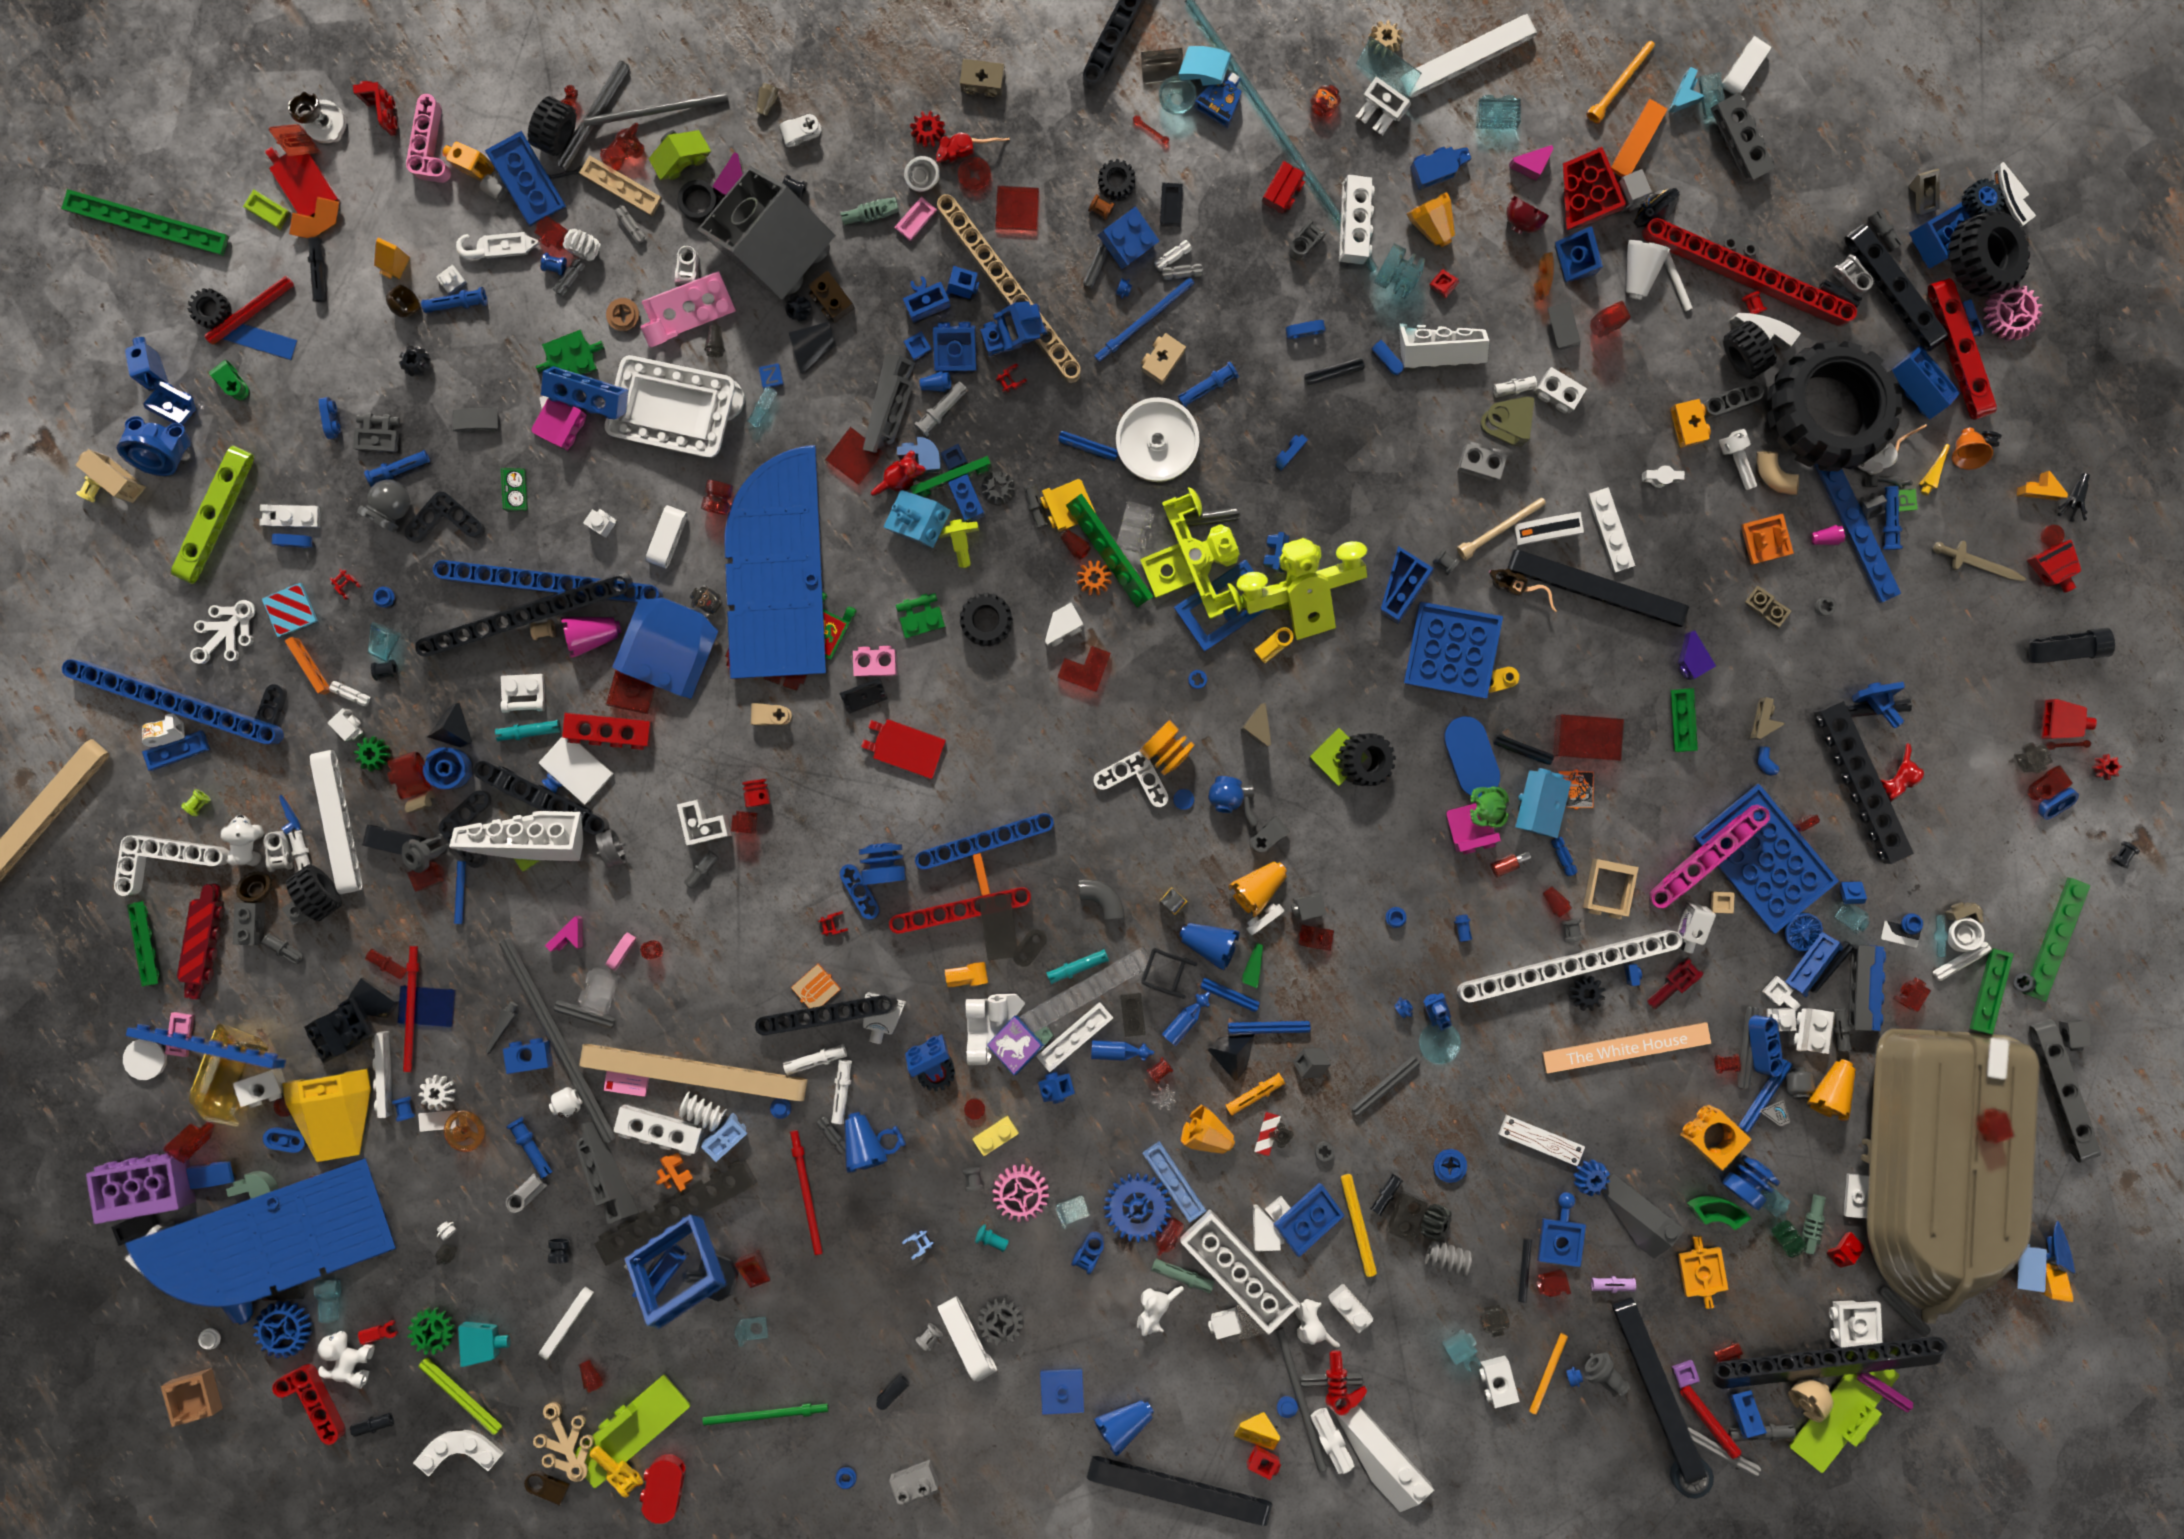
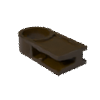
(552, 1490)

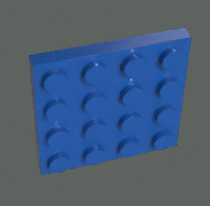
(1453, 650)

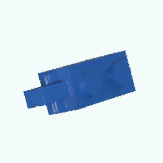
(1438, 166)

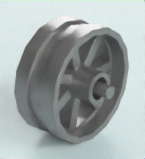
(610, 848)

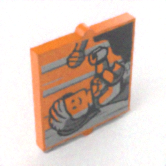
(1581, 789)

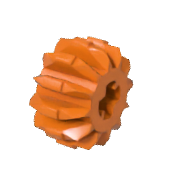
(1087, 575)

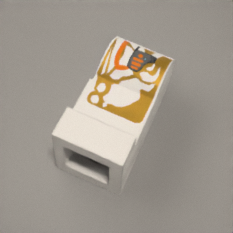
(163, 731)

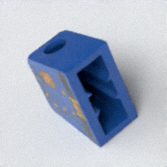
(1220, 100)

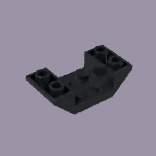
(340, 1030)

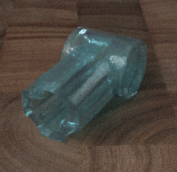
(327, 1294)

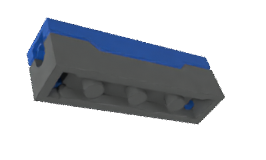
(1866, 987)

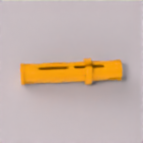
(1255, 1094)

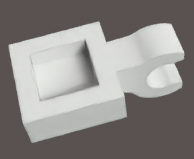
(1780, 993)

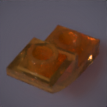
(1544, 281)

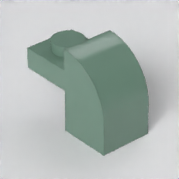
(255, 1183)

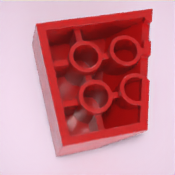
(1590, 189)

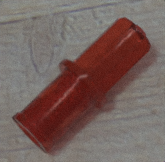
(386, 964)

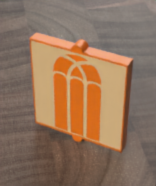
(816, 987)

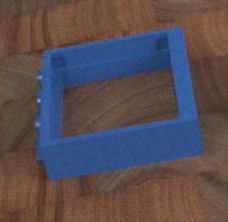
(659, 1317)

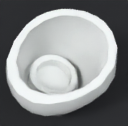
(921, 173)
(1965, 935)

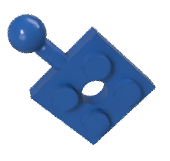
(1554, 1229)

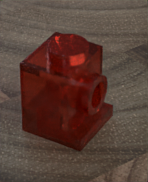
(744, 822)
(1913, 994)
(1553, 1283)

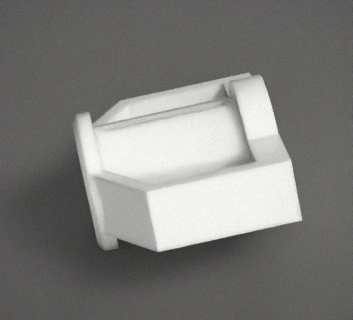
(1662, 476)

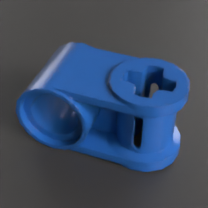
(1087, 1255)

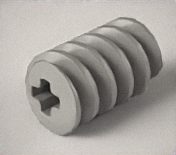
(1450, 1257)

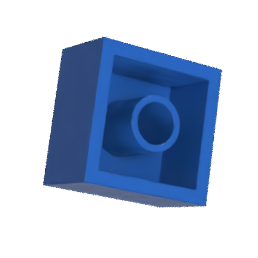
(1128, 238)

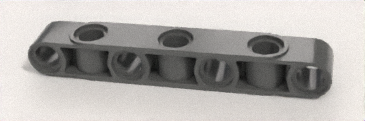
(2070, 1106)

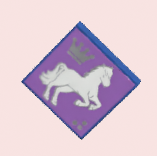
(1015, 1045)

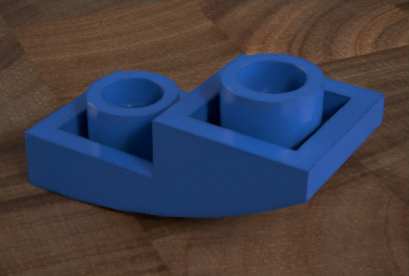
(210, 1175)

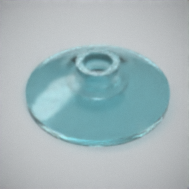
(1429, 1044)

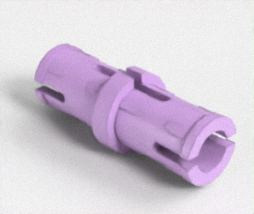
(1598, 1284)

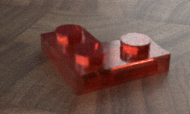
(1086, 675)

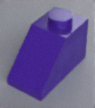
(1694, 657)

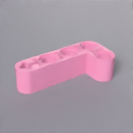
(426, 114)

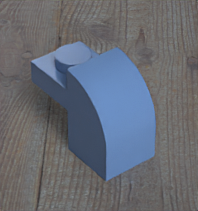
(925, 451)

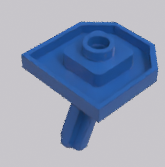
(1881, 700)

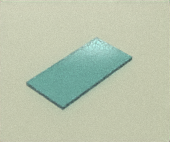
(1388, 67)

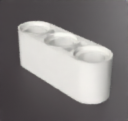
(1746, 66)
(666, 536)

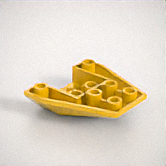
(330, 1112)

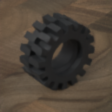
(1116, 167)
(200, 300)

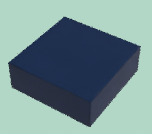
(953, 457)

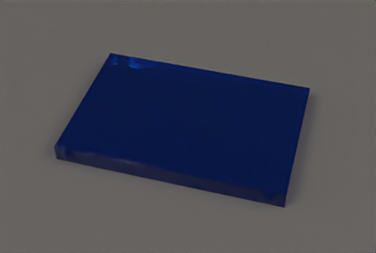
(432, 1006)

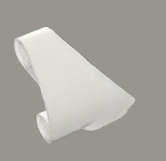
(985, 1020)

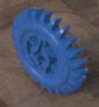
(1151, 1192)

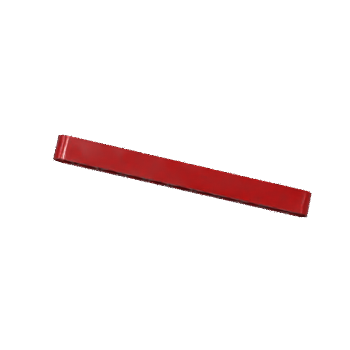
(1758, 270)

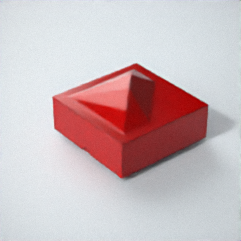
(1444, 283)

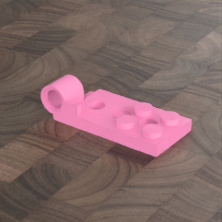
(662, 329)

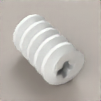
(701, 1112)

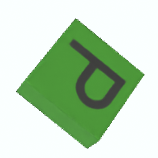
(1907, 500)

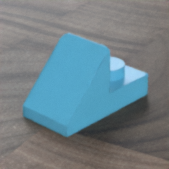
(1685, 95)

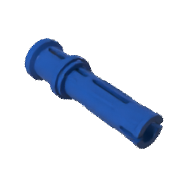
(463, 299)
(1216, 380)
(388, 472)
(1892, 528)
(524, 1138)

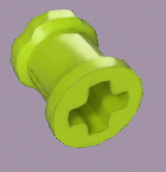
(195, 802)

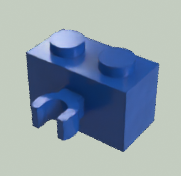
(926, 300)

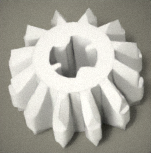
(581, 244)
(430, 1089)

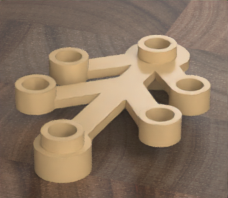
(565, 1444)

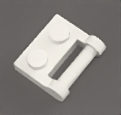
(523, 686)

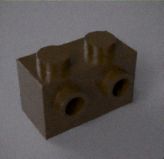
(831, 297)

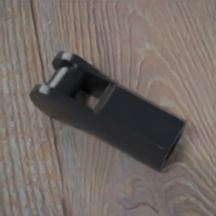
(892, 1391)

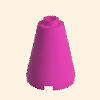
(589, 633)

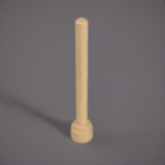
(1467, 549)

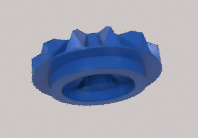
(1456, 1172)

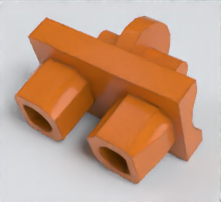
(669, 1164)

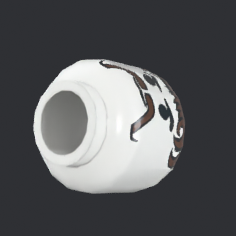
(565, 1102)

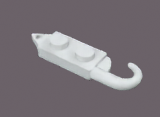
(498, 246)

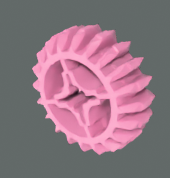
(2022, 309)
(1011, 1195)

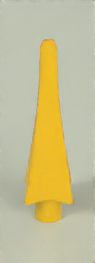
(1932, 478)

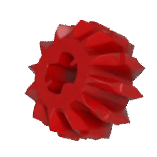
(927, 121)

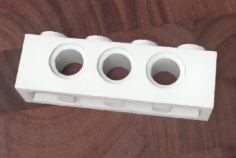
(1349, 249)
(691, 1132)

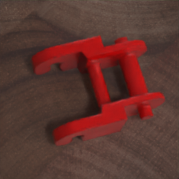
(1014, 385)
(338, 587)
(830, 917)

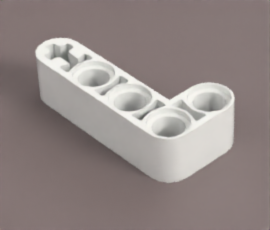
(966, 1340)

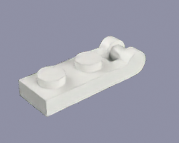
(290, 516)

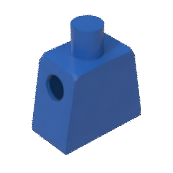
(145, 364)

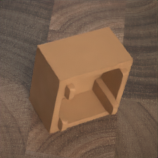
(191, 1397)

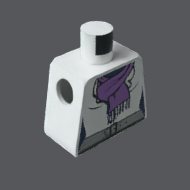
(1695, 925)

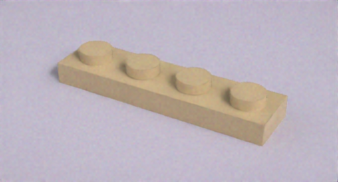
(620, 186)

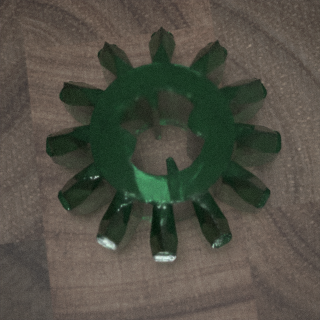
(1789, 1239)

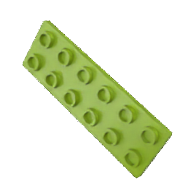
(1849, 1420)
(635, 1425)

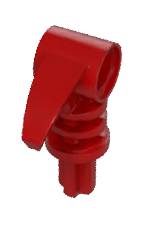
(1338, 1390)

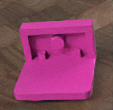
(559, 423)
(1468, 835)

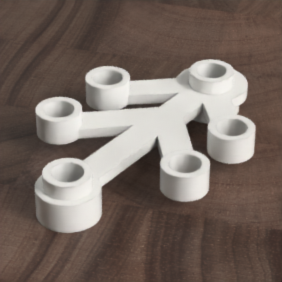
(226, 629)

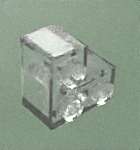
(1133, 527)

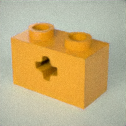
(1688, 433)

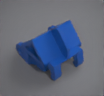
(1026, 321)

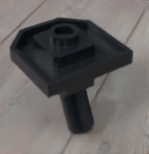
(729, 1272)

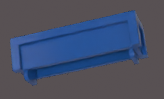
(1813, 964)
(665, 1268)

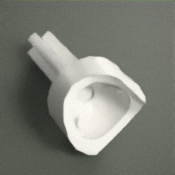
(1736, 446)

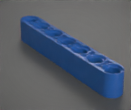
(974, 843)

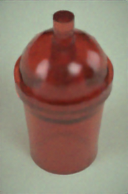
(1168, 1238)

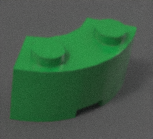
(1718, 1209)

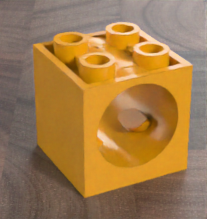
(1733, 1139)

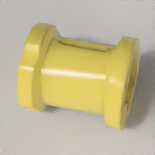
(89, 489)

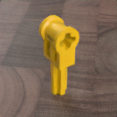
(620, 1474)

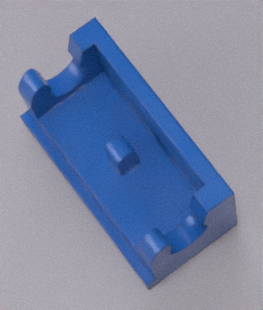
(1747, 1414)

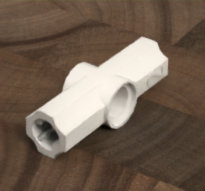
(1332, 1440)

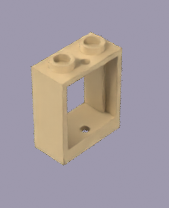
(110, 475)
(1631, 875)

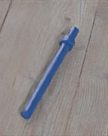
(1113, 344)

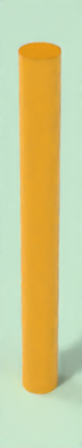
(1548, 1373)

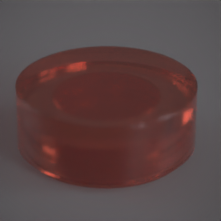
(2052, 535)
(974, 1108)

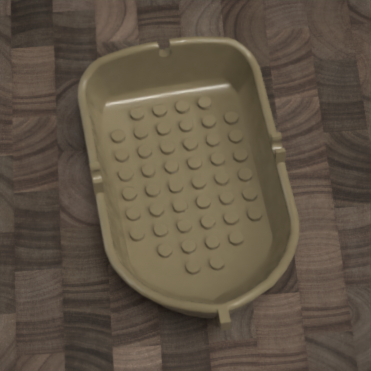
(1941, 1200)

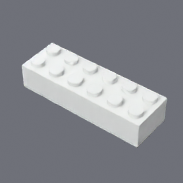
(1239, 1271)

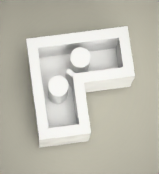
(698, 828)

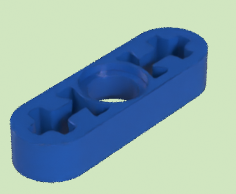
(863, 907)

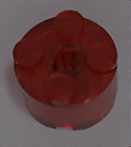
(408, 774)

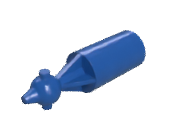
(1186, 1020)
(1118, 1051)

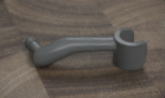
(1872, 481)
(1248, 792)

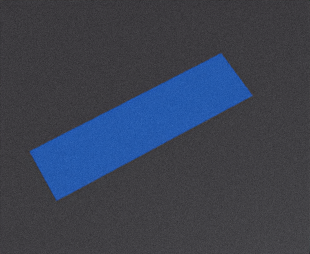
(262, 340)

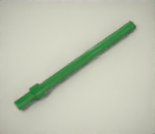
(805, 1410)

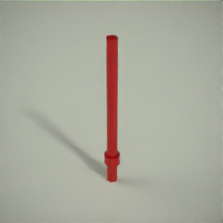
(412, 968)
(798, 1152)

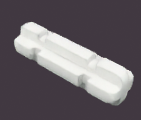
(1173, 255)
(349, 693)

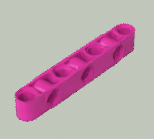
(1709, 856)

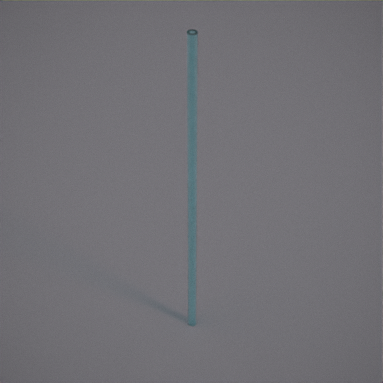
(1272, 121)

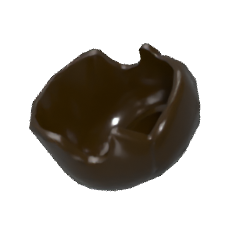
(304, 108)
(402, 301)

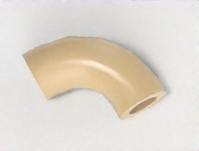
(1774, 476)

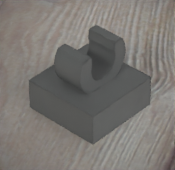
(1874, 506)

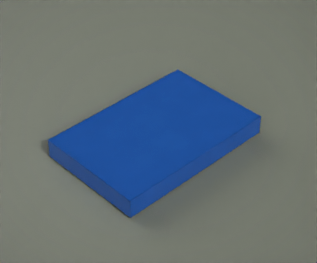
(1309, 1220)

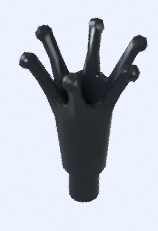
(2077, 498)

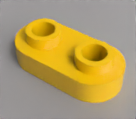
(1499, 679)

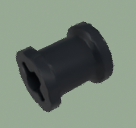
(797, 187)
(384, 670)
(2125, 854)

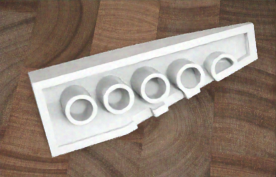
(532, 837)
(1384, 1461)

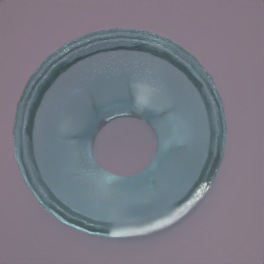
(1172, 86)

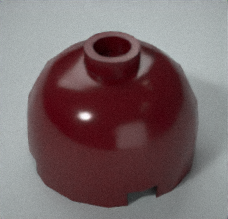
(1524, 216)

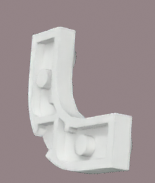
(460, 1442)

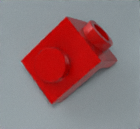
(1846, 1251)

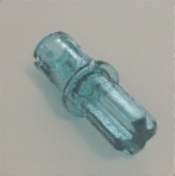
(762, 406)

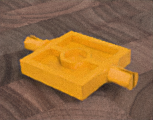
(1703, 1272)

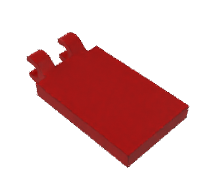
(300, 181)
(906, 747)

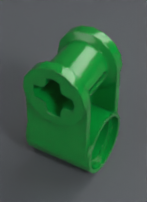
(229, 380)

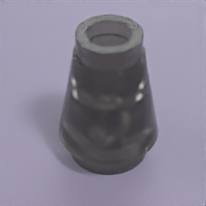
(714, 342)

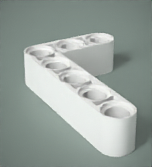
(165, 851)

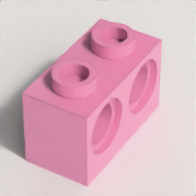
(875, 669)

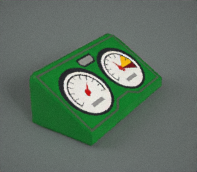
(514, 489)

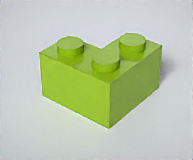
(678, 152)

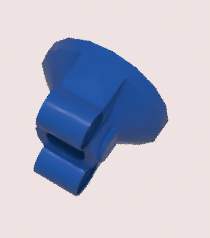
(153, 446)

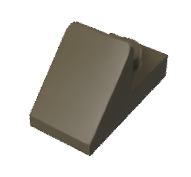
(1927, 191)
(1762, 725)

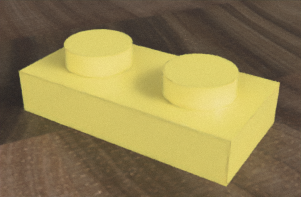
(995, 1135)

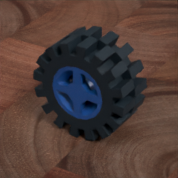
(1986, 191)

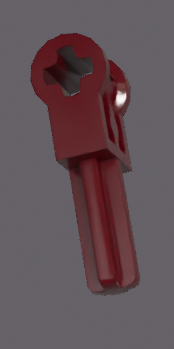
(1678, 979)

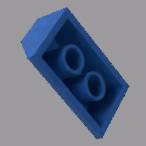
(1925, 383)

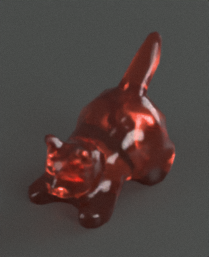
(624, 146)

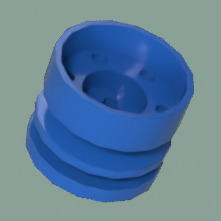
(882, 864)
(1751, 1182)

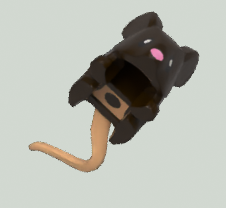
(1515, 583)

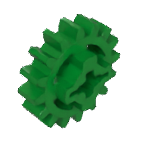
(439, 1326)

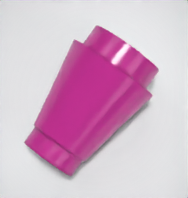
(1829, 536)

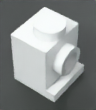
(600, 522)
(346, 726)
(1784, 1016)

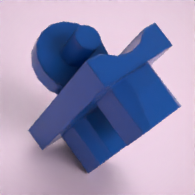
(1277, 542)
(1438, 1010)

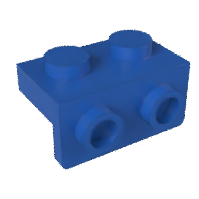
(170, 403)

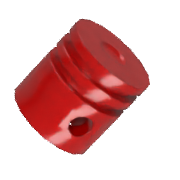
(756, 793)

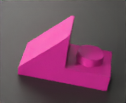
(572, 931)

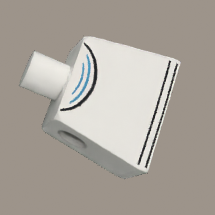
(882, 1023)

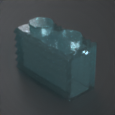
(1498, 112)

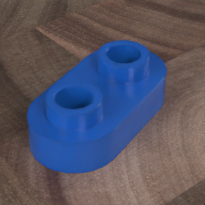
(329, 423)
(1284, 458)
(2060, 802)
(286, 1140)

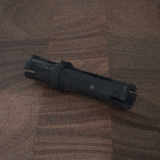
(316, 267)
(1866, 710)

